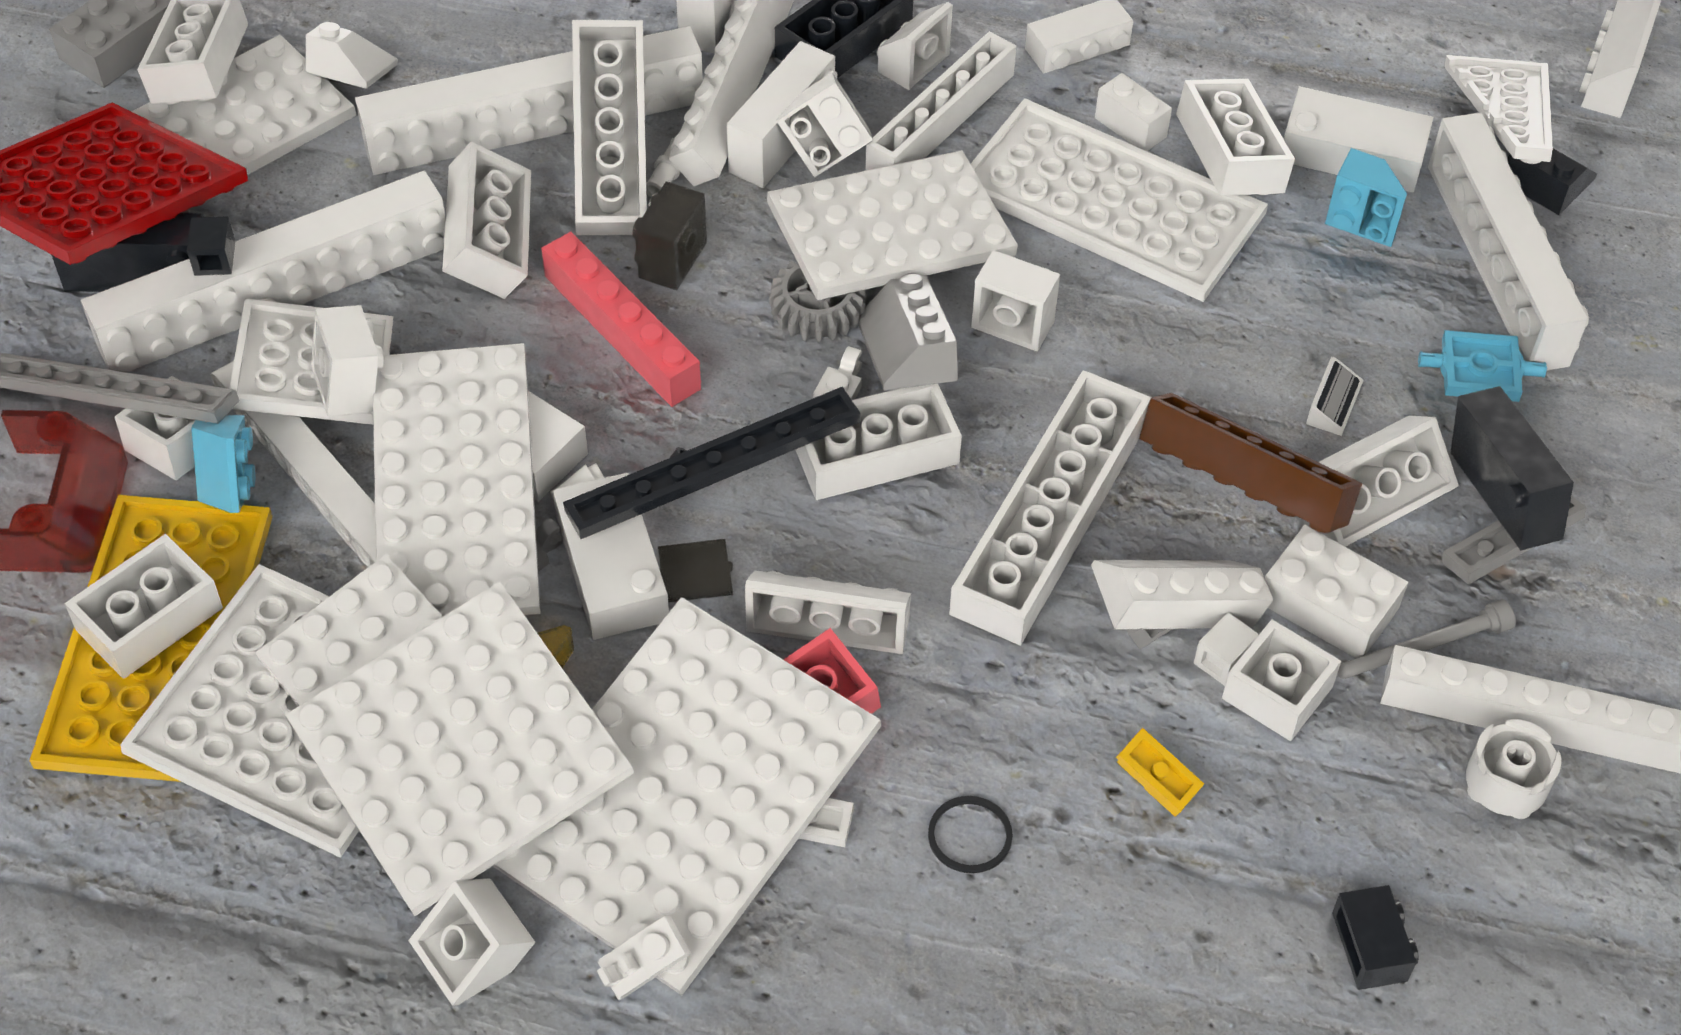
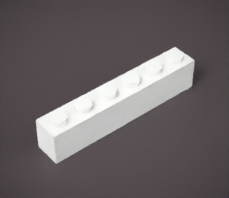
(944, 104)

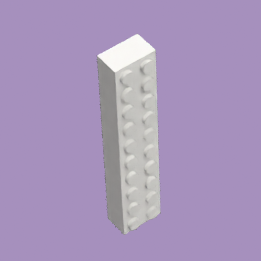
(509, 104)
(281, 265)

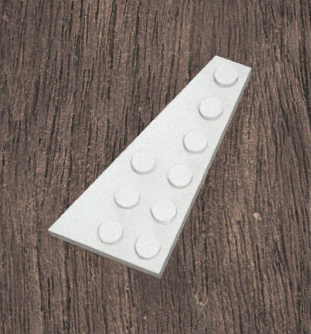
(1512, 100)

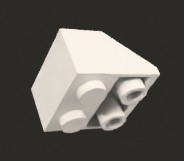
(824, 125)

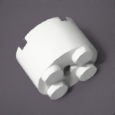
(1513, 768)

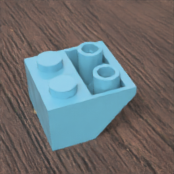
(1367, 198)
(222, 462)

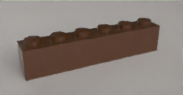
(1250, 462)

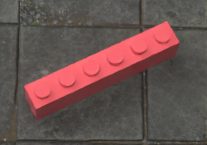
(622, 319)

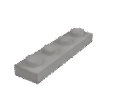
(1492, 548)

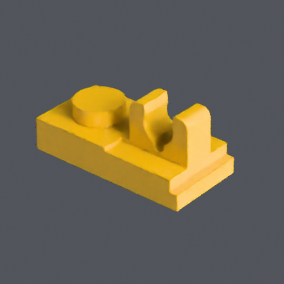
(1159, 772)

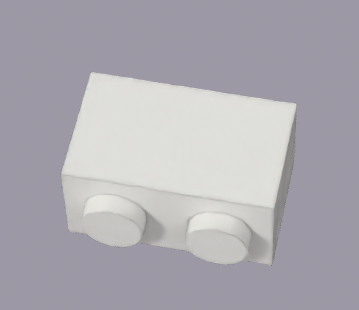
(1133, 112)

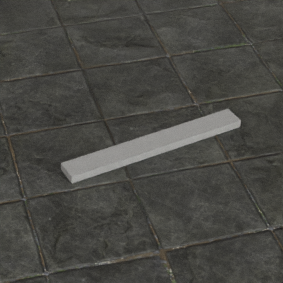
(116, 388)

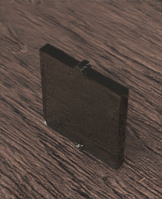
(696, 570)

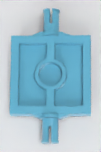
(1481, 362)

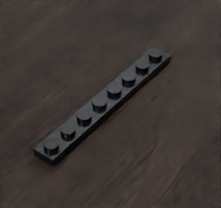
(711, 462)

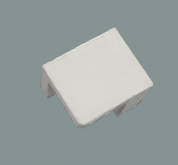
(1223, 647)

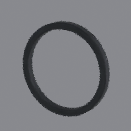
(975, 801)

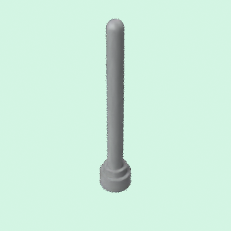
(1495, 618)

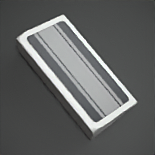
(1334, 398)

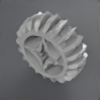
(803, 314)

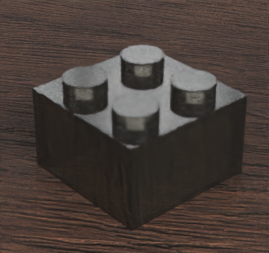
(670, 235)

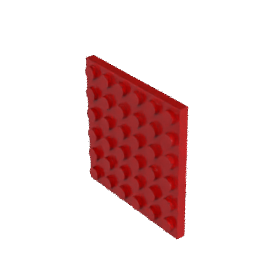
(104, 181)

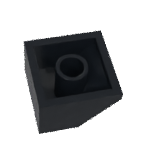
(1553, 182)

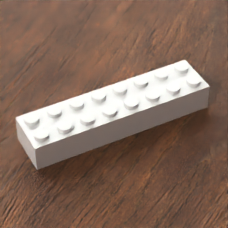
(1507, 241)
(1049, 508)

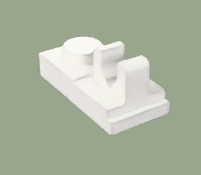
(643, 957)

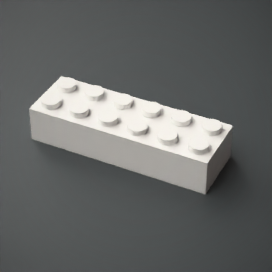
(608, 126)

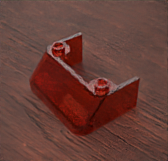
(87, 480)

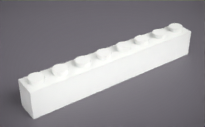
(727, 84)
(1568, 713)

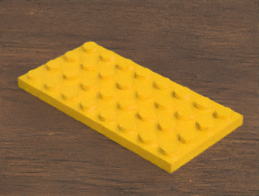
(90, 701)

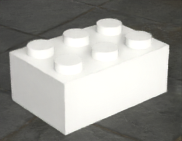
(1334, 592)
(144, 605)

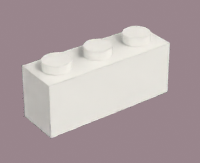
(1078, 34)

